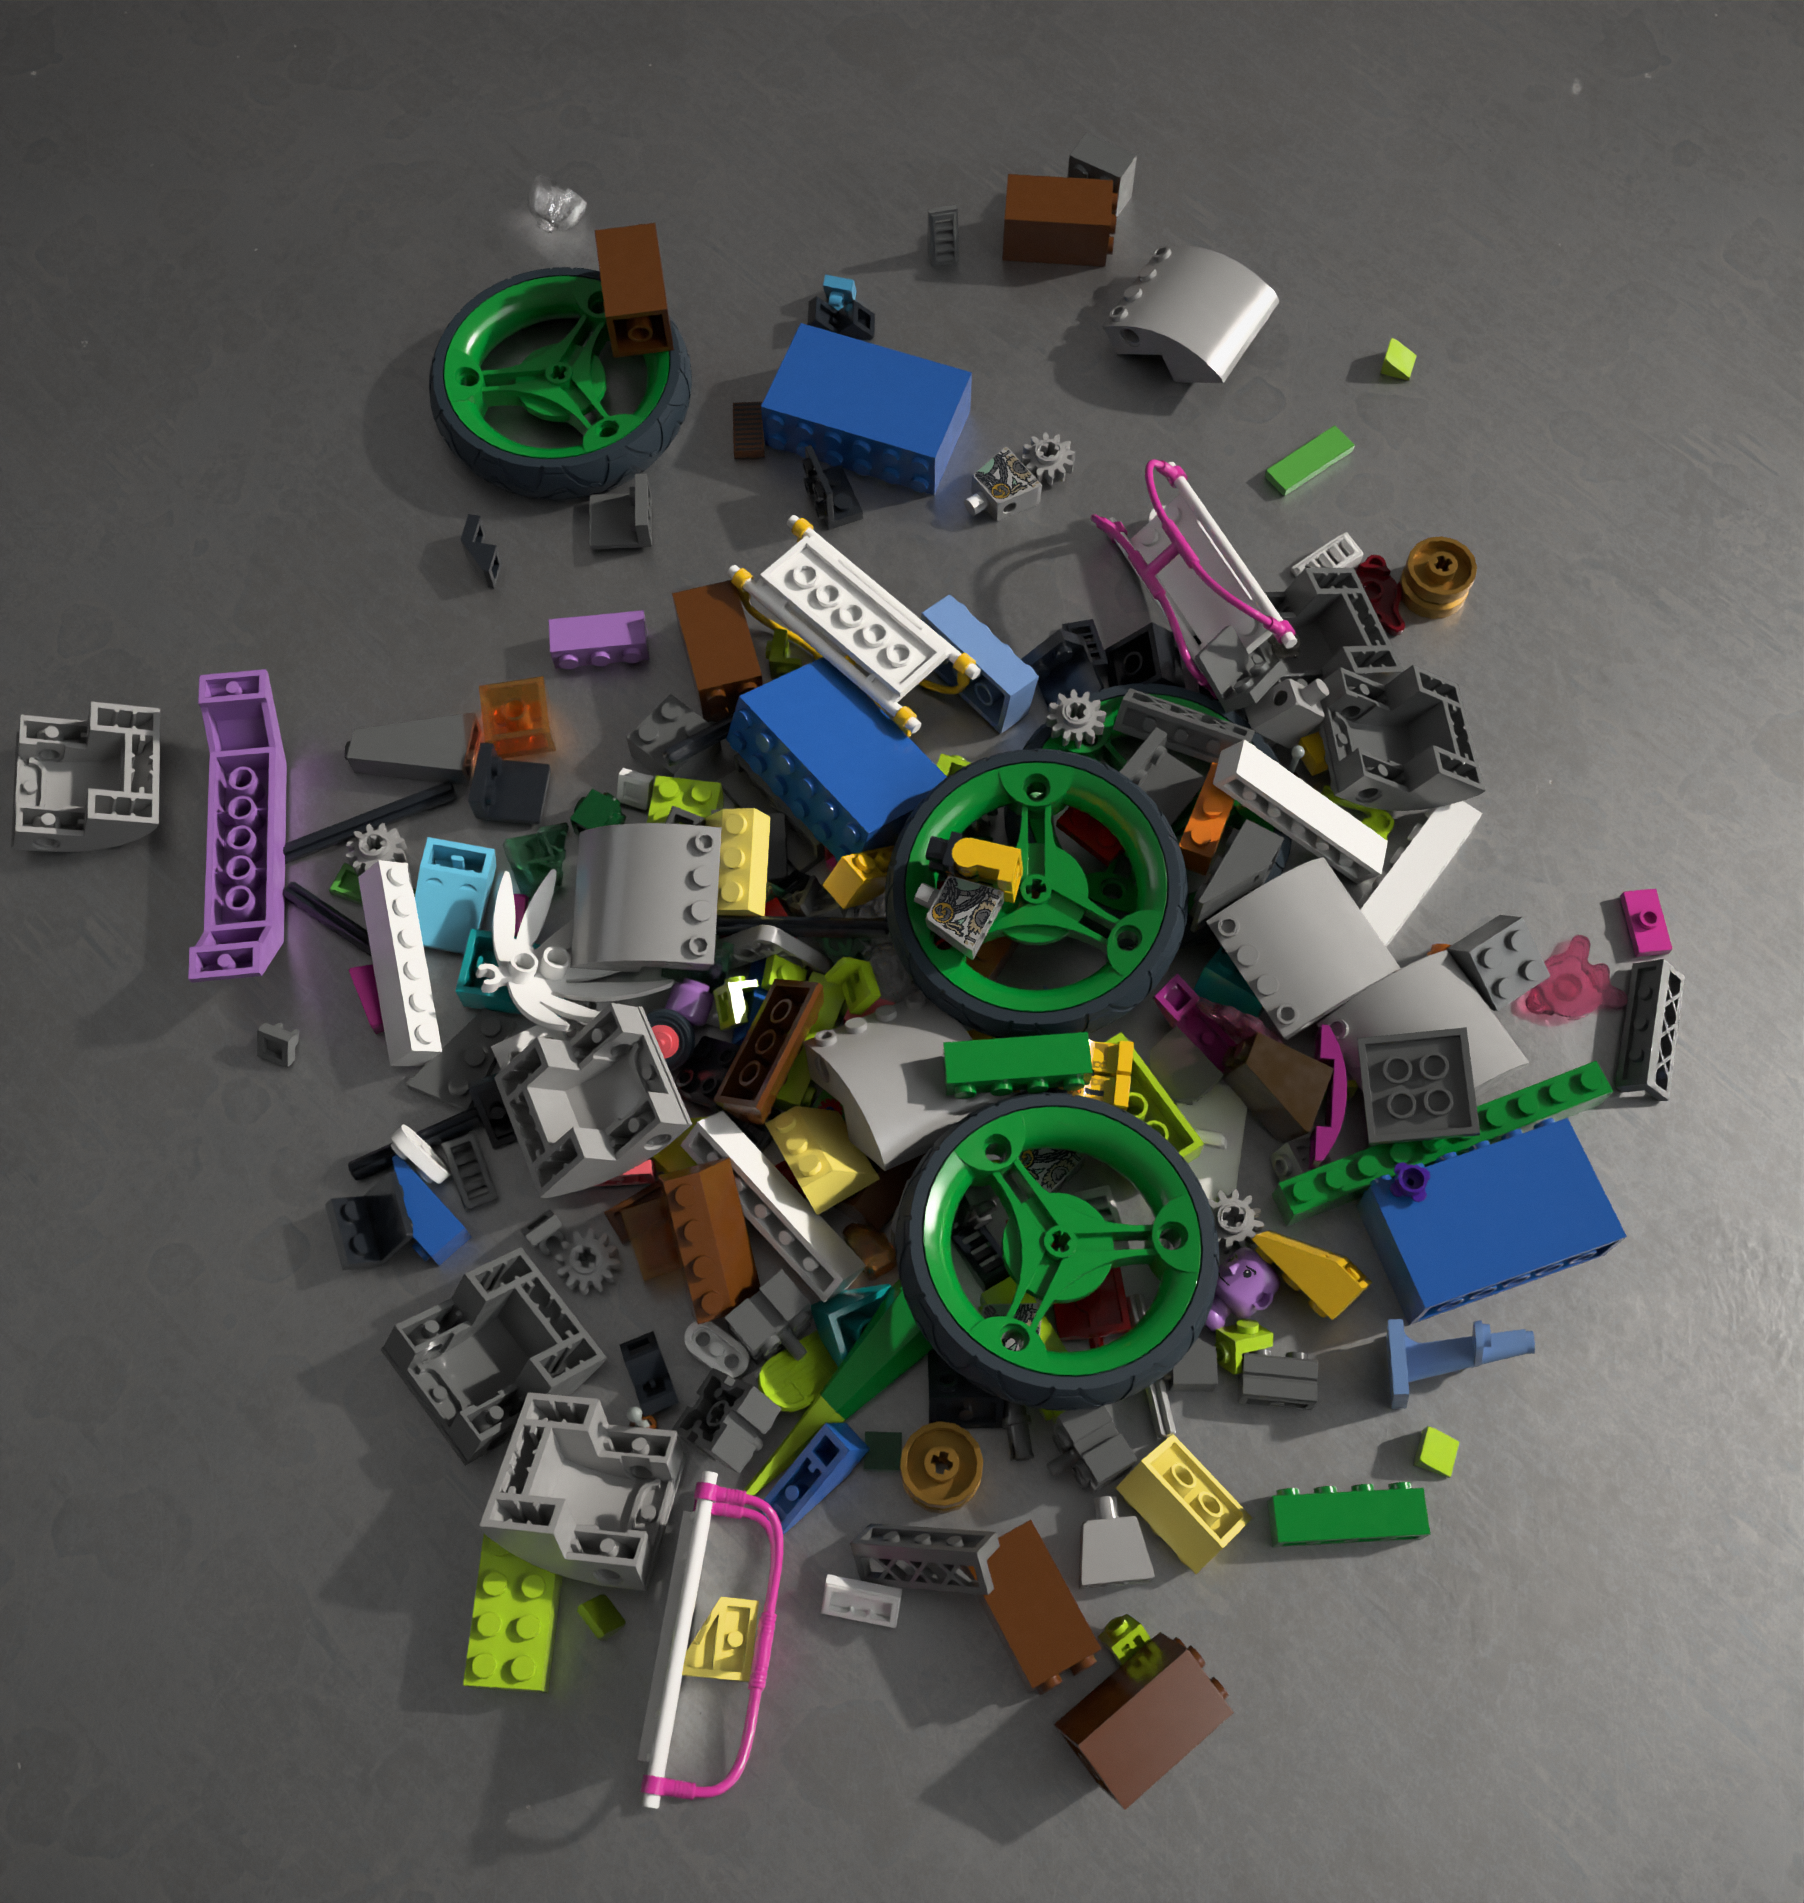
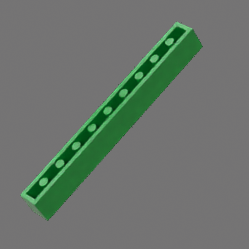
(1351, 1176)

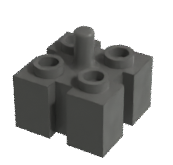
(771, 1318)
(727, 1420)
(1092, 1445)

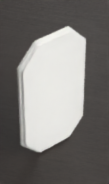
(1220, 1124)

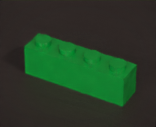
(1017, 1064)
(1347, 1516)

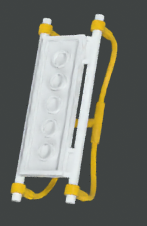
(855, 617)

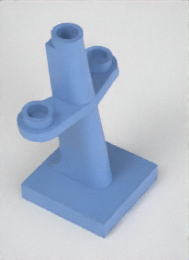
(1417, 1361)

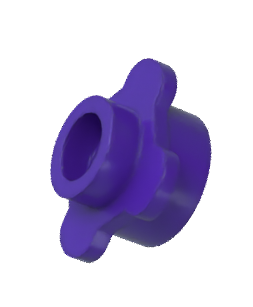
(1419, 1176)

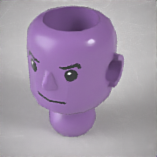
(1242, 1287)

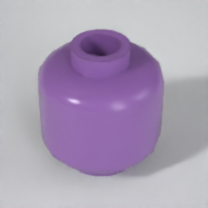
(691, 1001)

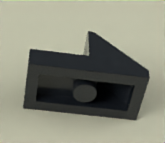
(492, 1111)

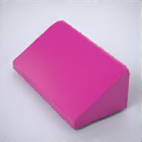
(366, 987)

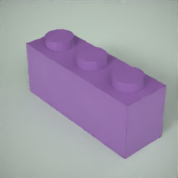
(598, 639)

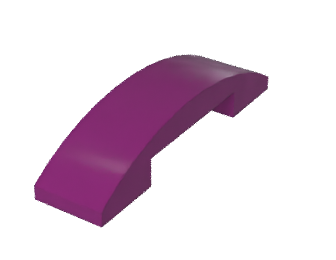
(1177, 1004)
(1323, 1138)

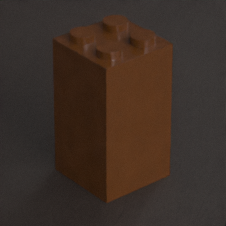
(1059, 220)
(633, 290)
(717, 647)
(1035, 1612)
(1145, 1718)

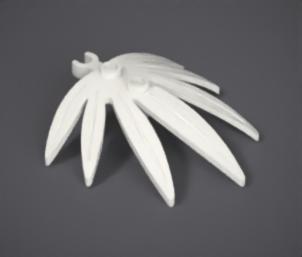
(543, 973)

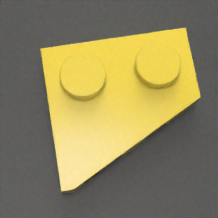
(724, 1642)

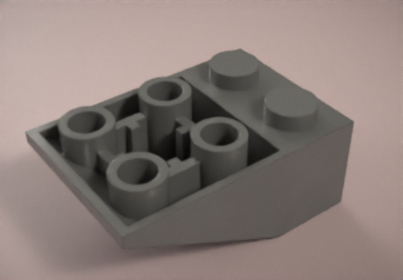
(1237, 872)

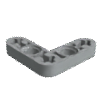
(768, 940)

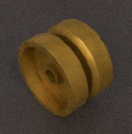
(1437, 577)
(947, 1445)

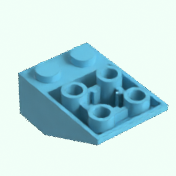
(453, 892)

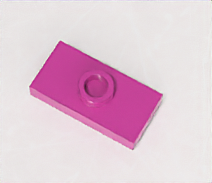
(1646, 922)

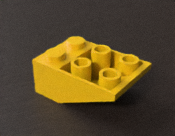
(1323, 1275)

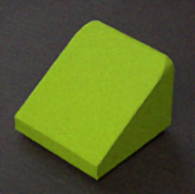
(1398, 361)
(1436, 1452)
(601, 1617)

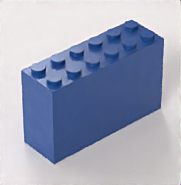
(867, 408)
(832, 757)
(1491, 1220)

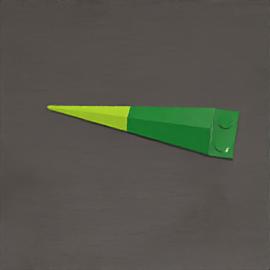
(878, 1357)

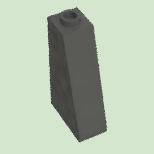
(418, 749)

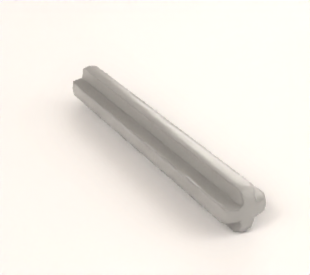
(1157, 1392)

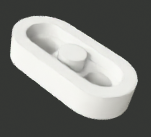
(430, 1163)
(718, 1350)

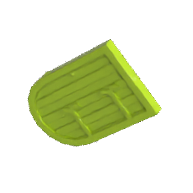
(793, 1382)

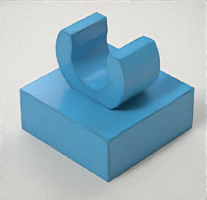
(839, 290)

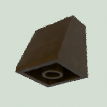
(1277, 1084)

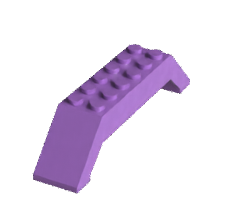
(242, 828)

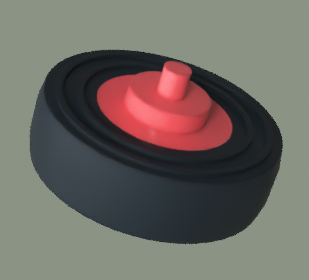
(673, 1036)

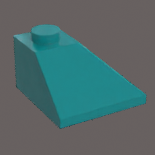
(846, 1316)

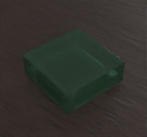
(884, 1451)

